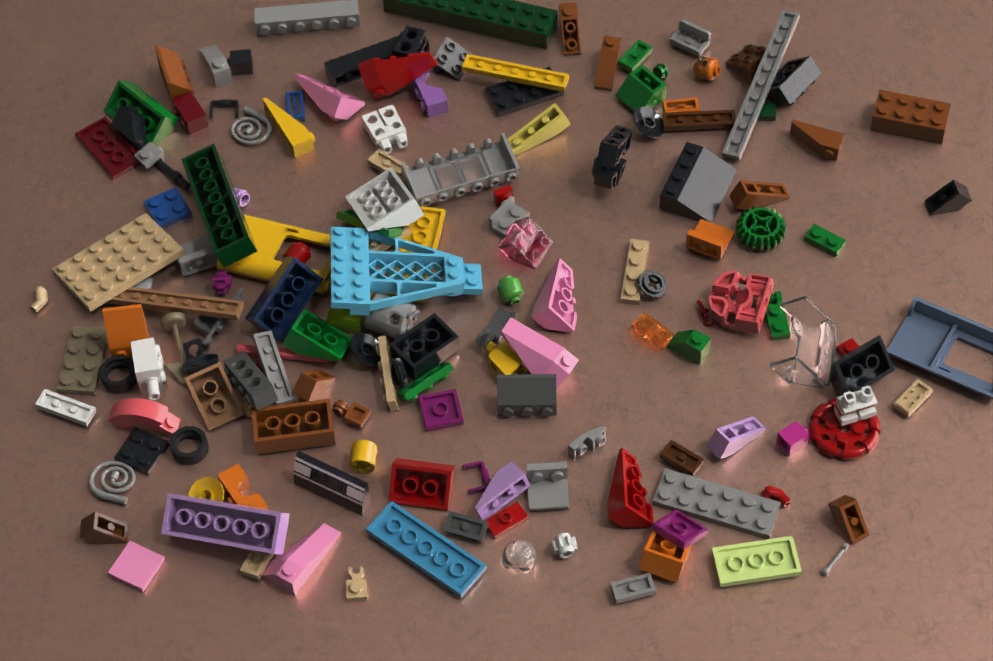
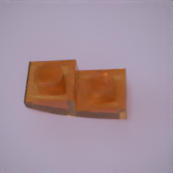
(653, 330)

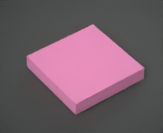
(136, 566)

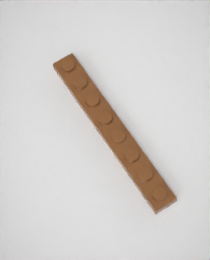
(180, 303)

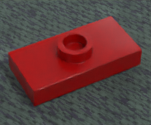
(506, 520)

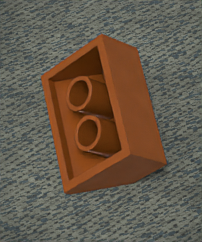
(173, 73)

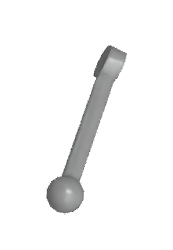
(825, 571)

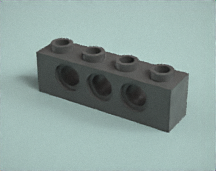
(250, 381)

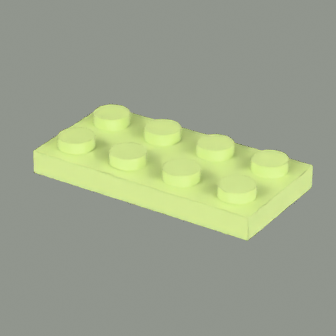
(756, 561)

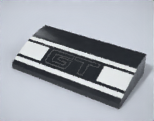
(331, 483)

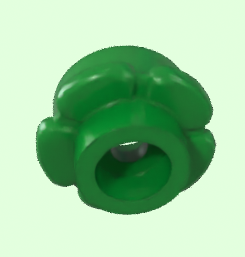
(661, 71)

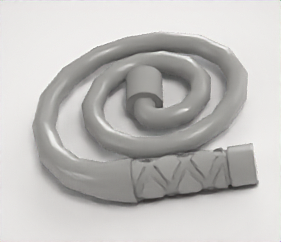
(262, 117)
(113, 478)

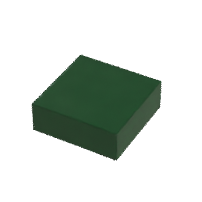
(768, 112)

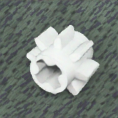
(564, 545)

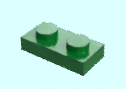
(635, 56)
(825, 240)

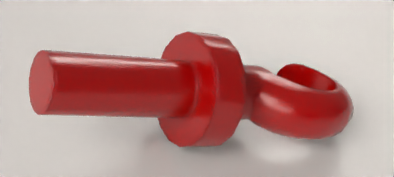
(704, 312)

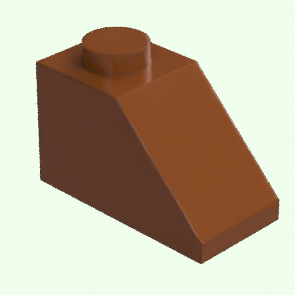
(312, 384)
(849, 518)

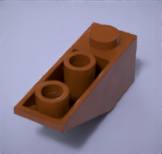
(569, 28)

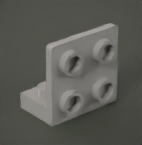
(198, 256)
(547, 486)

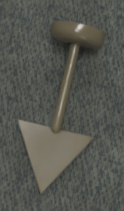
(173, 322)

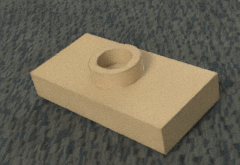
(912, 397)

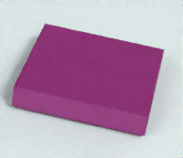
(440, 410)
(679, 529)

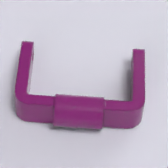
(484, 473)

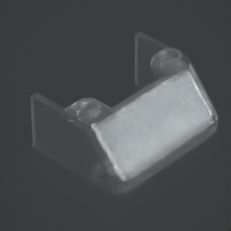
(814, 348)

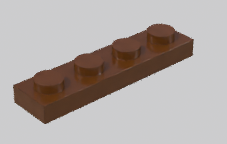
(698, 120)

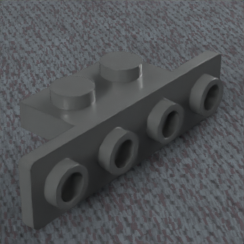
(212, 325)

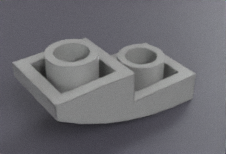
(590, 439)

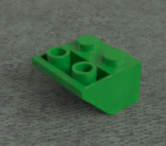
(641, 89)

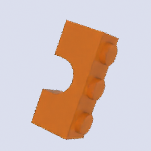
(235, 483)

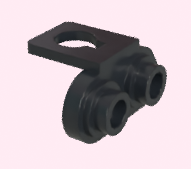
(199, 362)

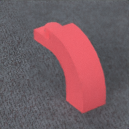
(144, 412)

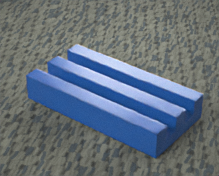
(294, 93)

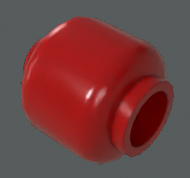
(299, 251)

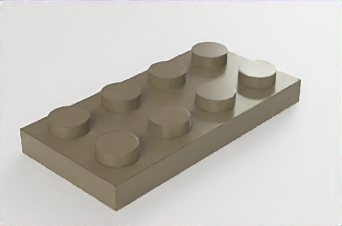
(82, 361)

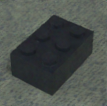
(425, 346)

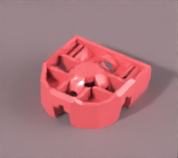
(746, 318)

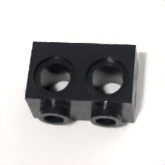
(410, 41)

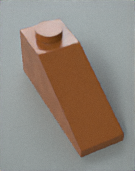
(608, 63)
(820, 140)
(757, 193)

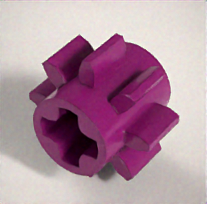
(222, 282)

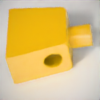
(503, 359)

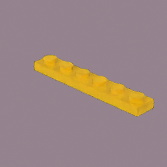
(515, 72)

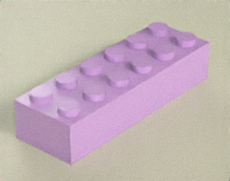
(225, 523)

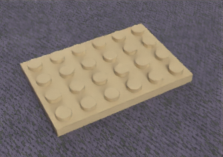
(118, 262)

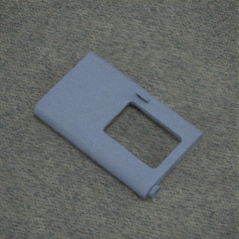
(928, 337)

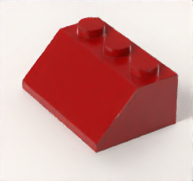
(421, 483)

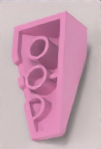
(329, 99)
(555, 303)
(538, 352)
(300, 560)

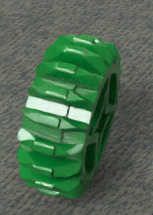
(761, 223)

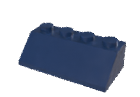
(284, 298)

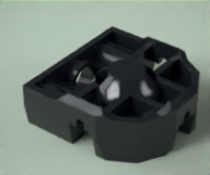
(609, 165)

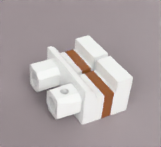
(855, 406)

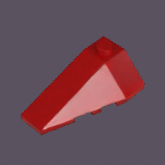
(390, 75)
(627, 496)

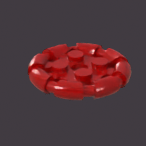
(837, 437)

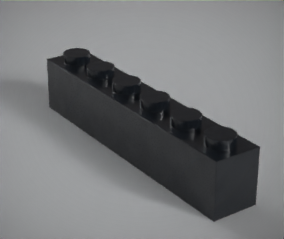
(345, 68)

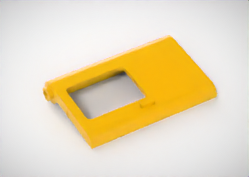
(268, 239)

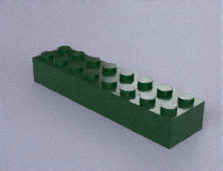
(219, 205)

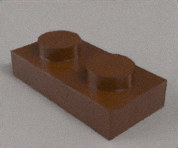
(682, 458)

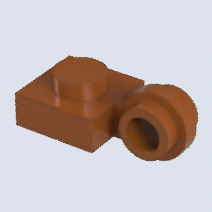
(355, 415)

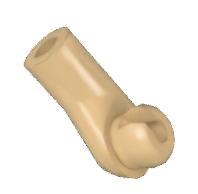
(41, 299)

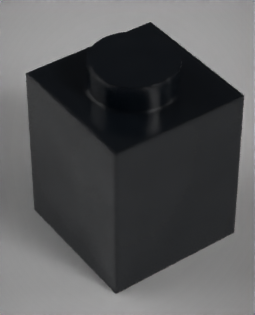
(241, 62)

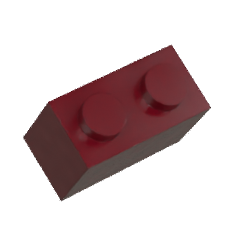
(190, 113)

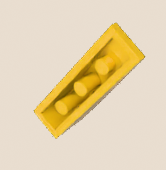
(292, 131)

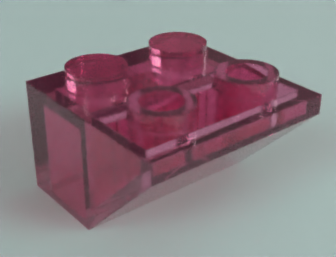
(525, 243)

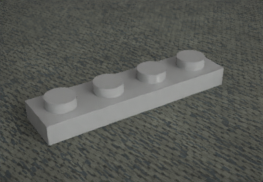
(273, 366)

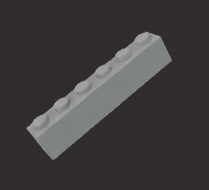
(306, 17)

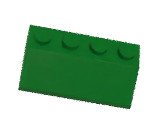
(157, 119)

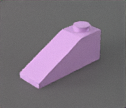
(734, 436)
(502, 489)

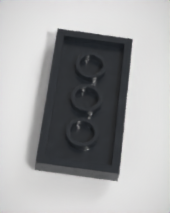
(514, 96)

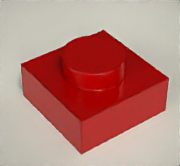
(502, 194)
(846, 347)

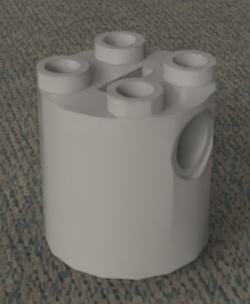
(387, 319)

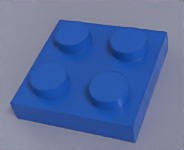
(168, 208)

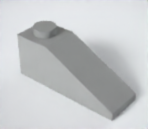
(216, 65)

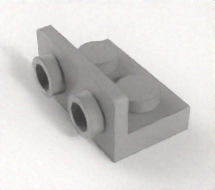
(505, 216)

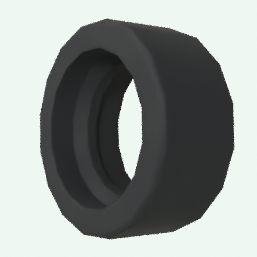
(118, 362)
(185, 433)

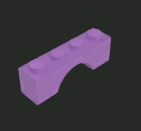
(432, 98)

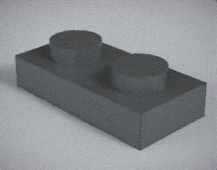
(466, 526)

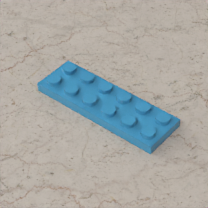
(426, 549)

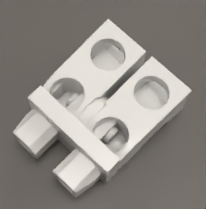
(385, 130)

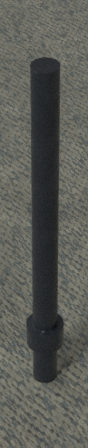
(175, 176)

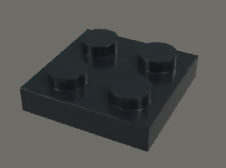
(142, 451)

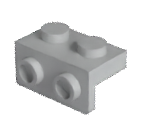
(691, 38)

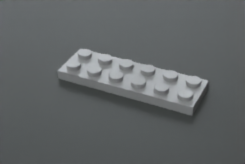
(717, 503)

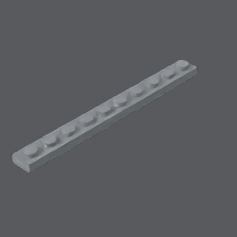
(761, 85)

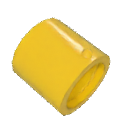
(363, 456)

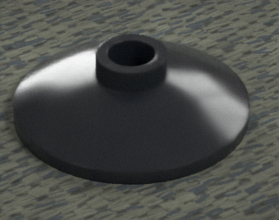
(648, 122)
(364, 349)

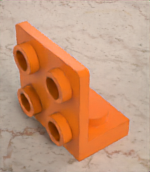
(709, 239)

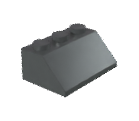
(526, 395)

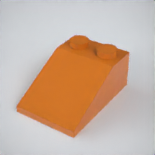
(123, 326)
(663, 558)

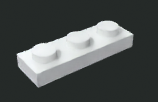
(65, 407)

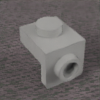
(149, 155)

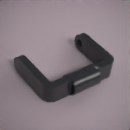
(223, 103)

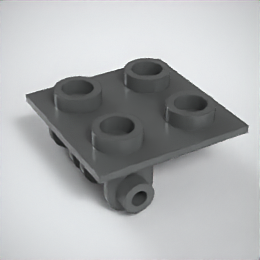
(451, 58)

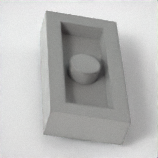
(632, 588)

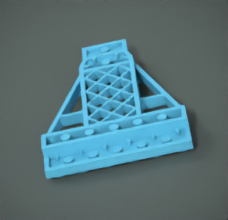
(353, 261)

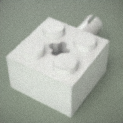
(148, 367)

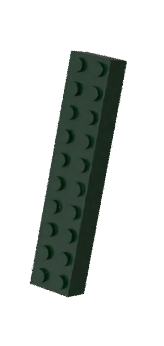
(495, 18)

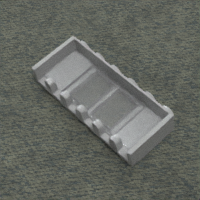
(461, 172)

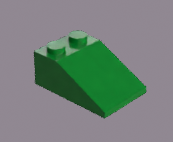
(316, 338)

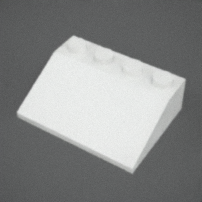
(384, 202)

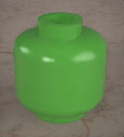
(510, 290)

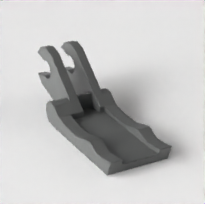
(492, 331)

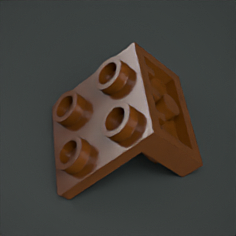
(748, 59)

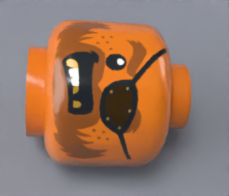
(706, 68)

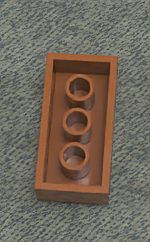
(910, 116)
(293, 426)

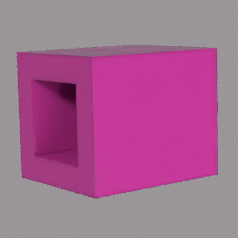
(793, 438)

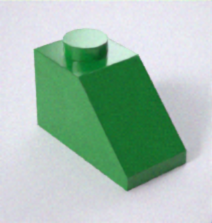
(691, 345)

